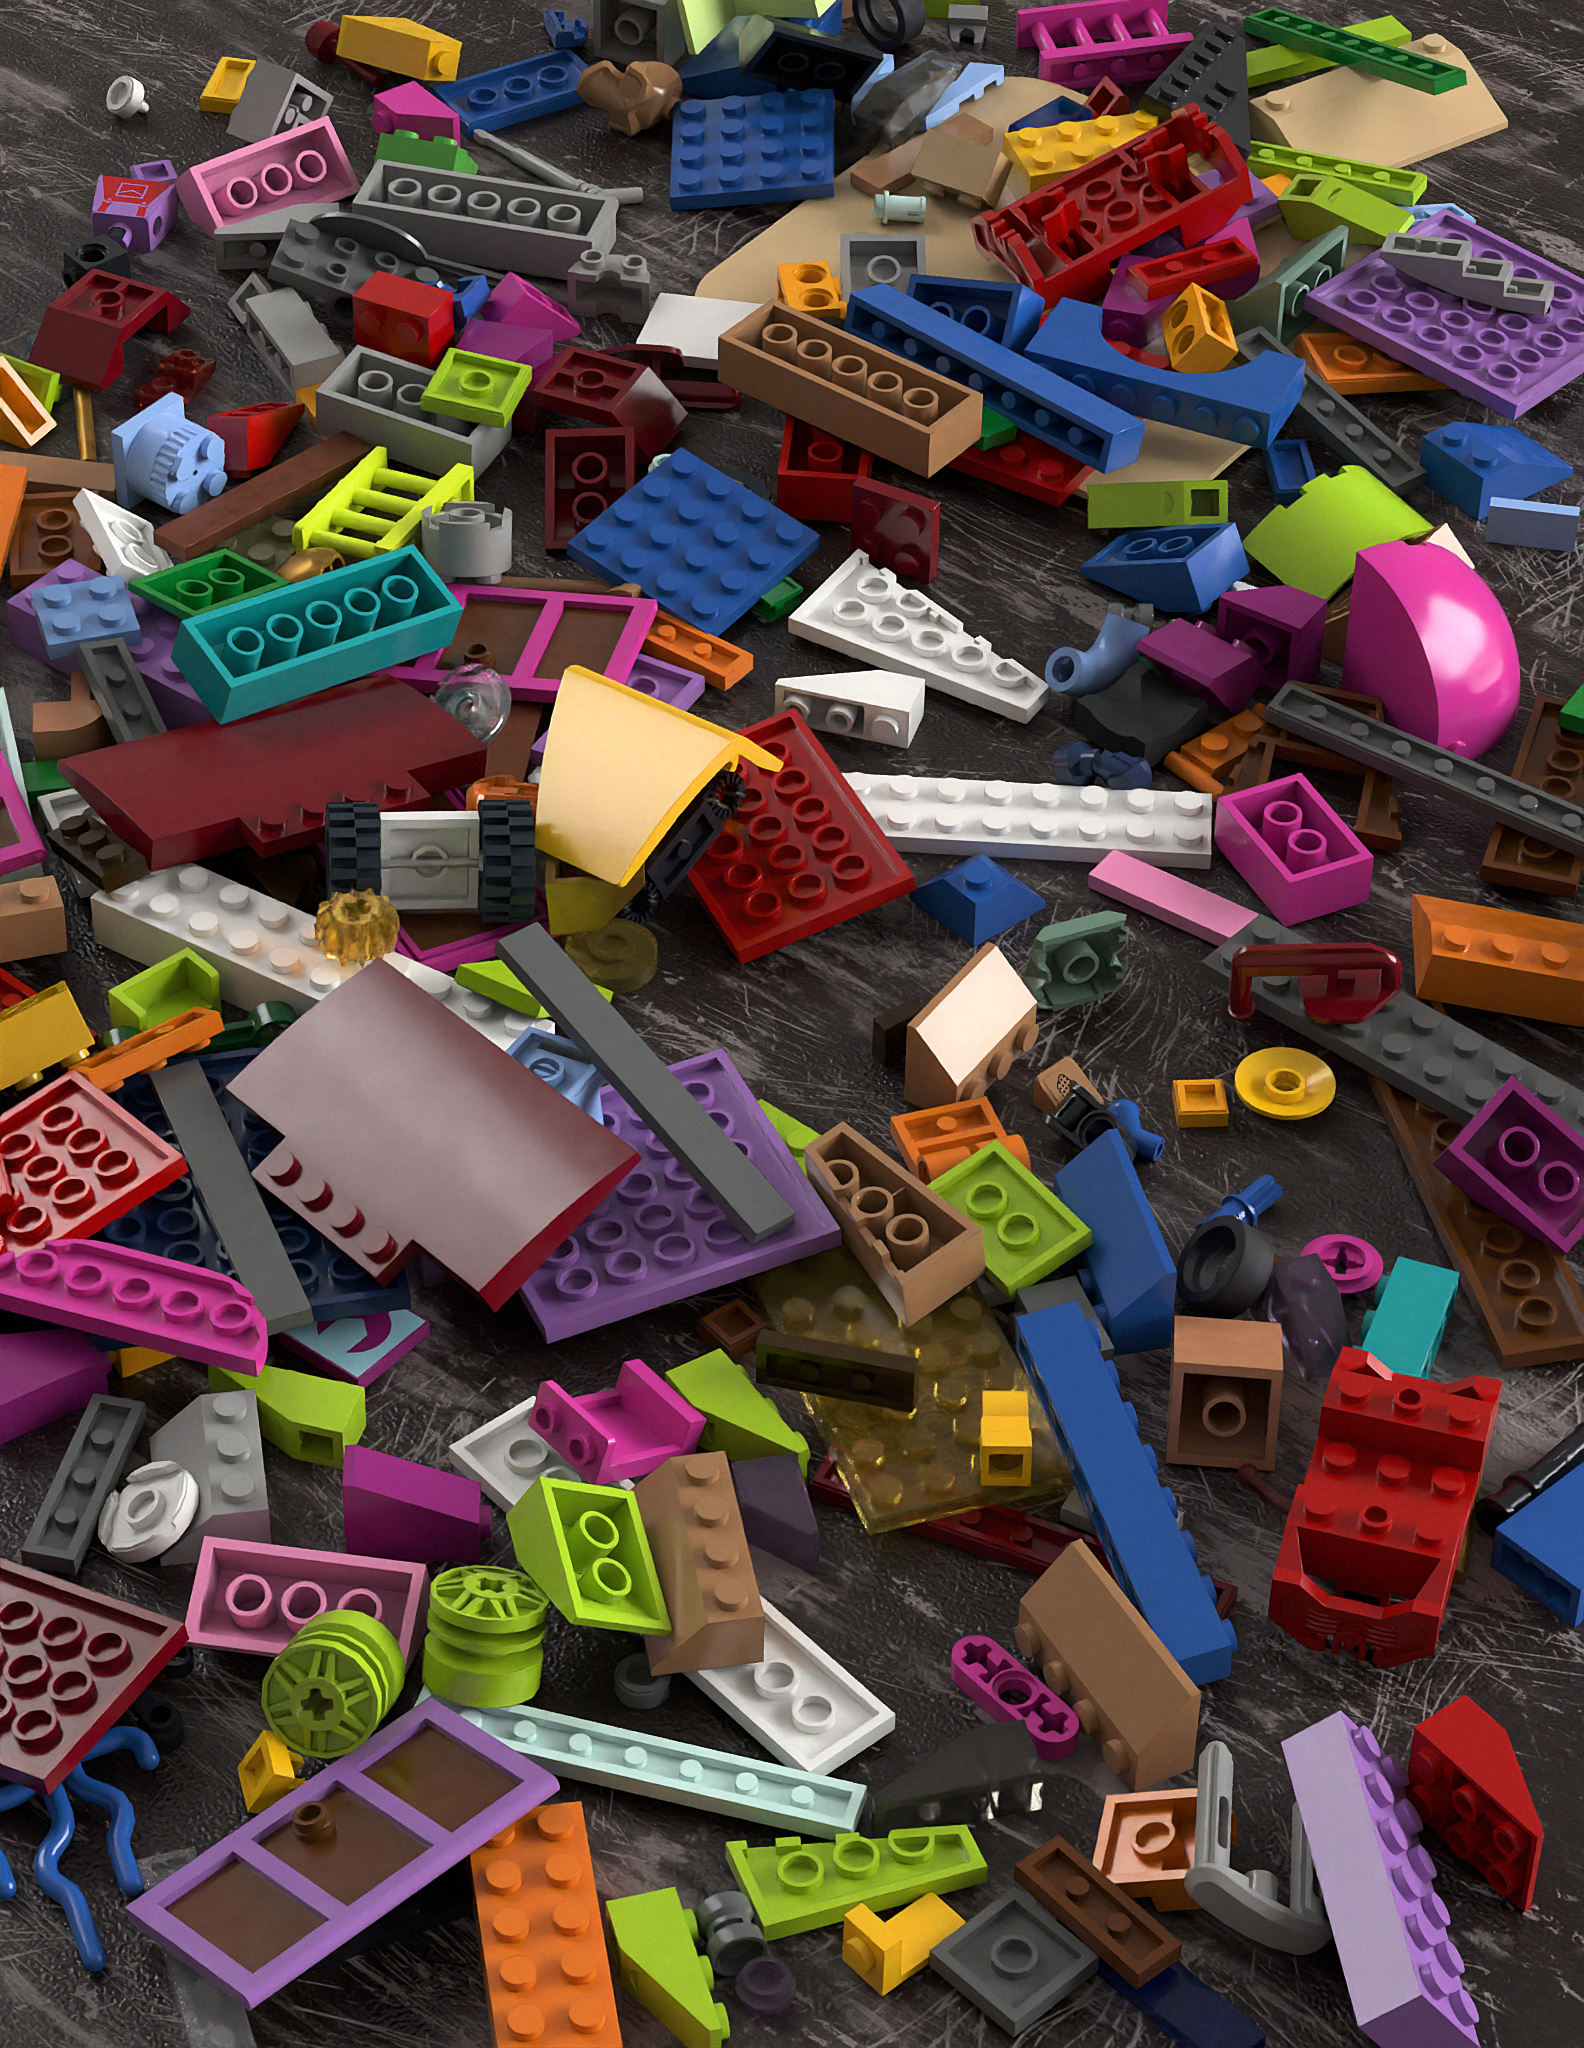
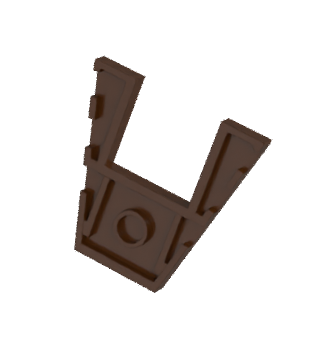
(1378, 808)

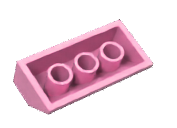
(268, 176)
(262, 1594)

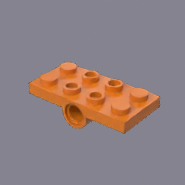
(948, 1134)

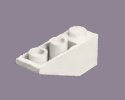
(857, 704)

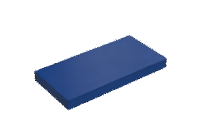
(514, 91)

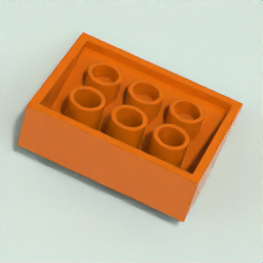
(1498, 960)

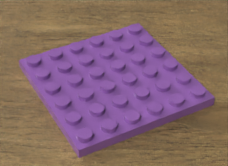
(1475, 348)
(660, 1230)

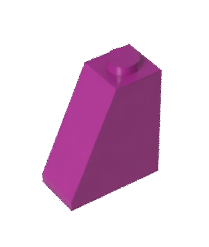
(1127, 314)
(508, 342)
(47, 1378)
(410, 1510)

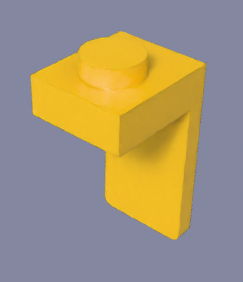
(900, 1947)

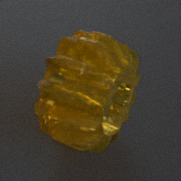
(356, 926)

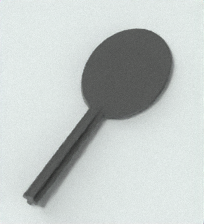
(393, 240)

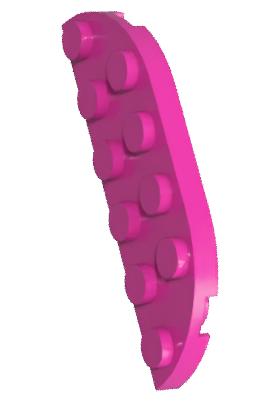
(138, 1301)

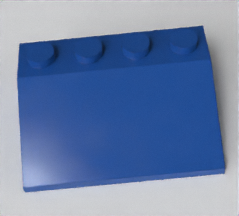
(716, 68)

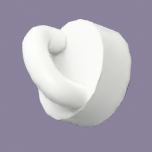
(126, 97)

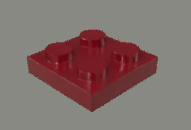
(895, 529)

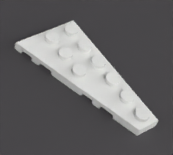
(908, 634)

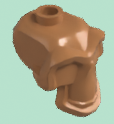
(633, 98)

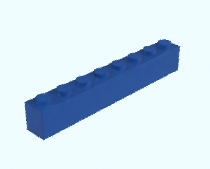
(1009, 383)
(1121, 1489)

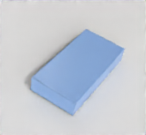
(1532, 524)

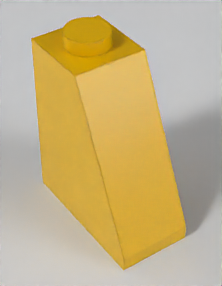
(399, 47)

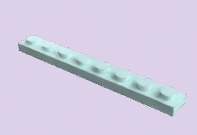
(672, 1769)

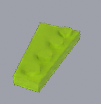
(817, 1883)

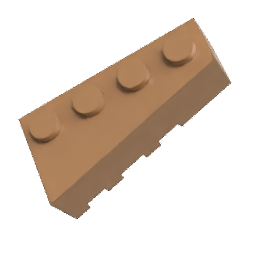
(894, 1224)

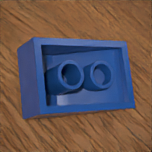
(1485, 461)
(1172, 565)

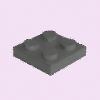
(1013, 1961)

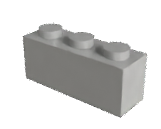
(291, 339)

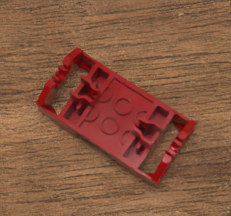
(1114, 207)
(1383, 1509)

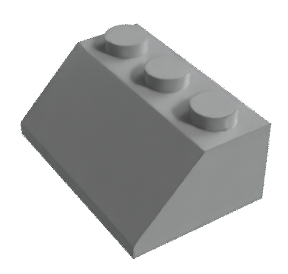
(222, 1450)

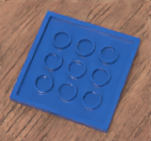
(753, 149)
(694, 543)

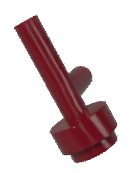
(322, 44)

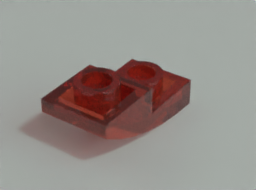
(181, 373)

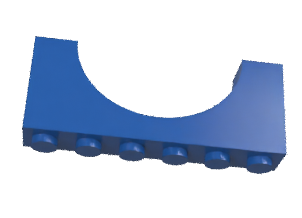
(1233, 404)

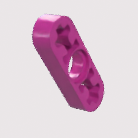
(1007, 1675)

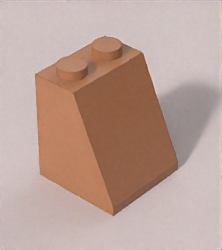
(1224, 1392)

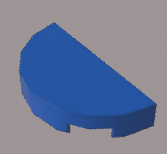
(563, 31)

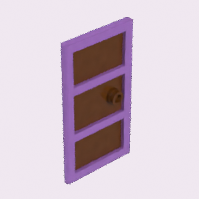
(340, 1852)

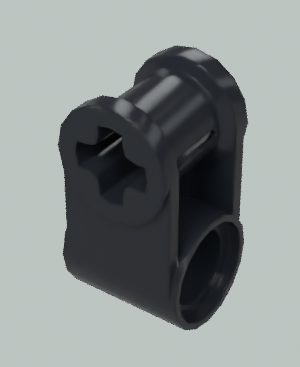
(1082, 1119)

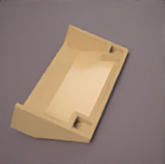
(1375, 118)

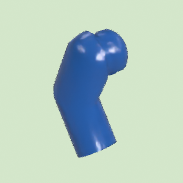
(1148, 1144)

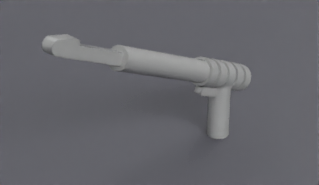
(555, 176)

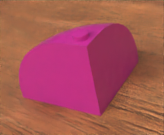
(1432, 647)

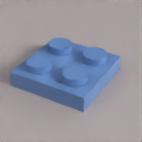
(84, 614)

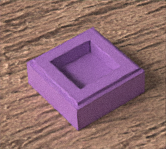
(154, 171)

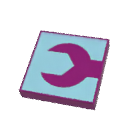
(357, 1346)

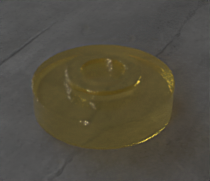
(616, 957)

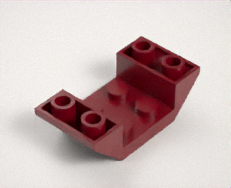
(93, 319)
(605, 393)

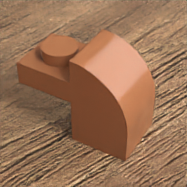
(70, 726)

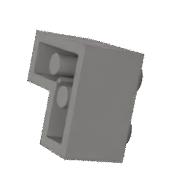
(275, 103)

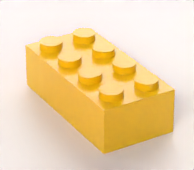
(1056, 150)

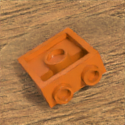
(1150, 1844)

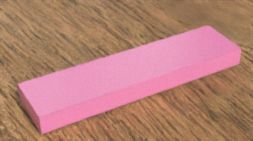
(1169, 898)

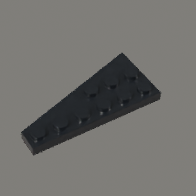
(1212, 76)

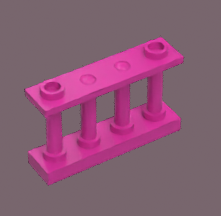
(1089, 62)

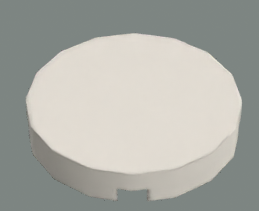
(148, 1512)

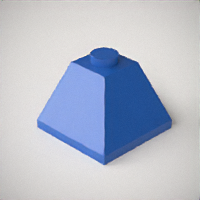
(977, 899)

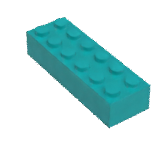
(315, 633)

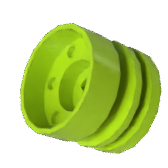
(484, 1636)
(333, 1683)

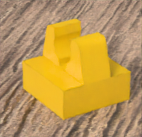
(268, 1772)

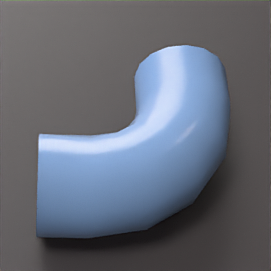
(1100, 667)

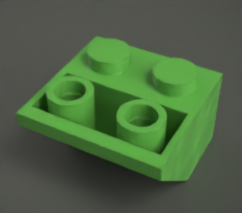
(439, 154)

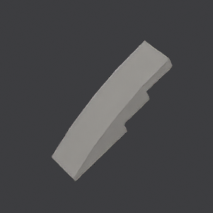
(1452, 268)

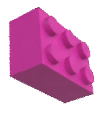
(1293, 849)

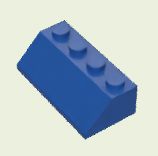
(1129, 1265)

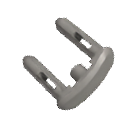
(1250, 1900)

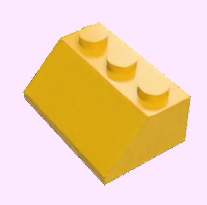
(39, 1034)

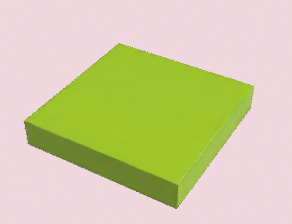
(476, 388)

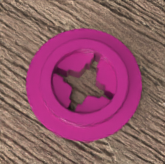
(1360, 1258)

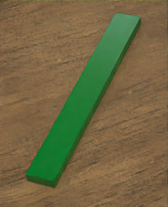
(1355, 51)

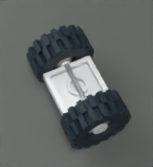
(436, 857)

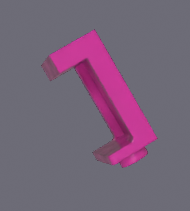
(618, 1429)

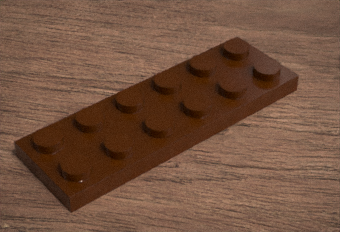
(1553, 763)

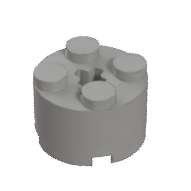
(467, 541)

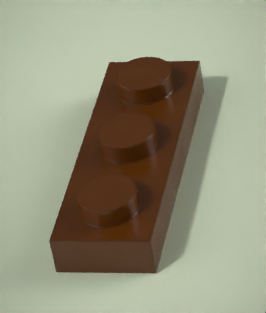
(1098, 1911)

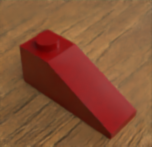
(254, 434)

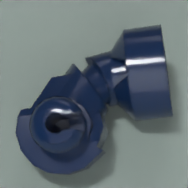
(1080, 765)

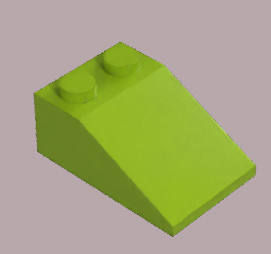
(589, 1555)

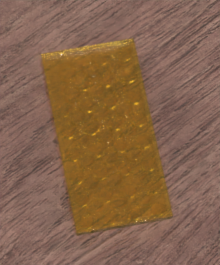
(895, 1461)

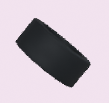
(881, 30)
(1244, 1277)

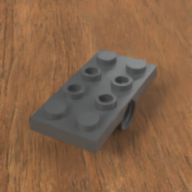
(335, 267)

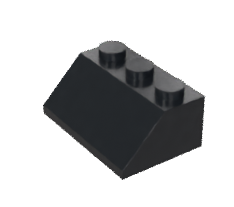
(805, 57)

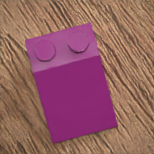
(1521, 1166)

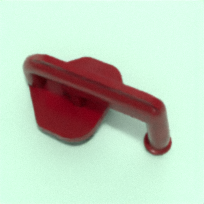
(670, 360)
(1334, 979)

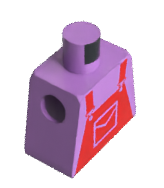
(134, 211)

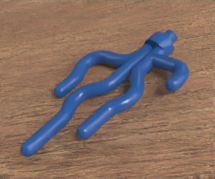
(63, 1827)

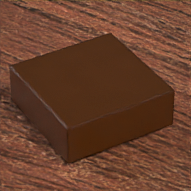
(732, 1328)

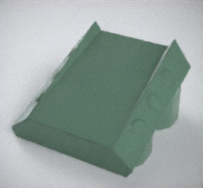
(1076, 960)

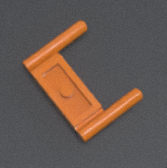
(1216, 751)

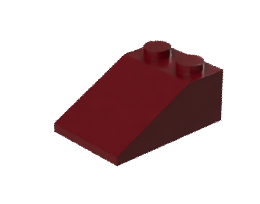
(584, 477)

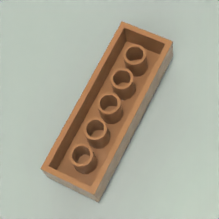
(850, 388)

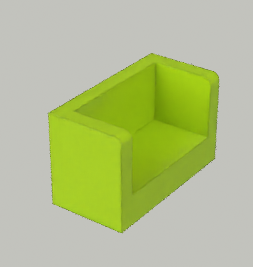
(165, 991)

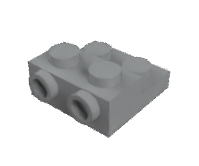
(880, 259)

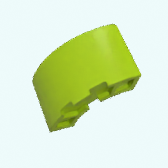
(1319, 534)

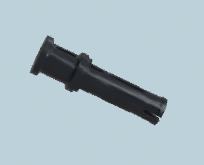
(1525, 1486)

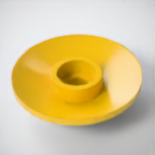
(1285, 1083)

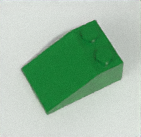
(206, 584)

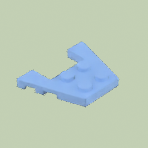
(967, 87)

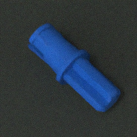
(1249, 1202)

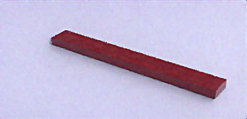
(998, 1534)

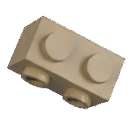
(961, 169)

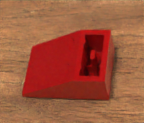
(1476, 1797)

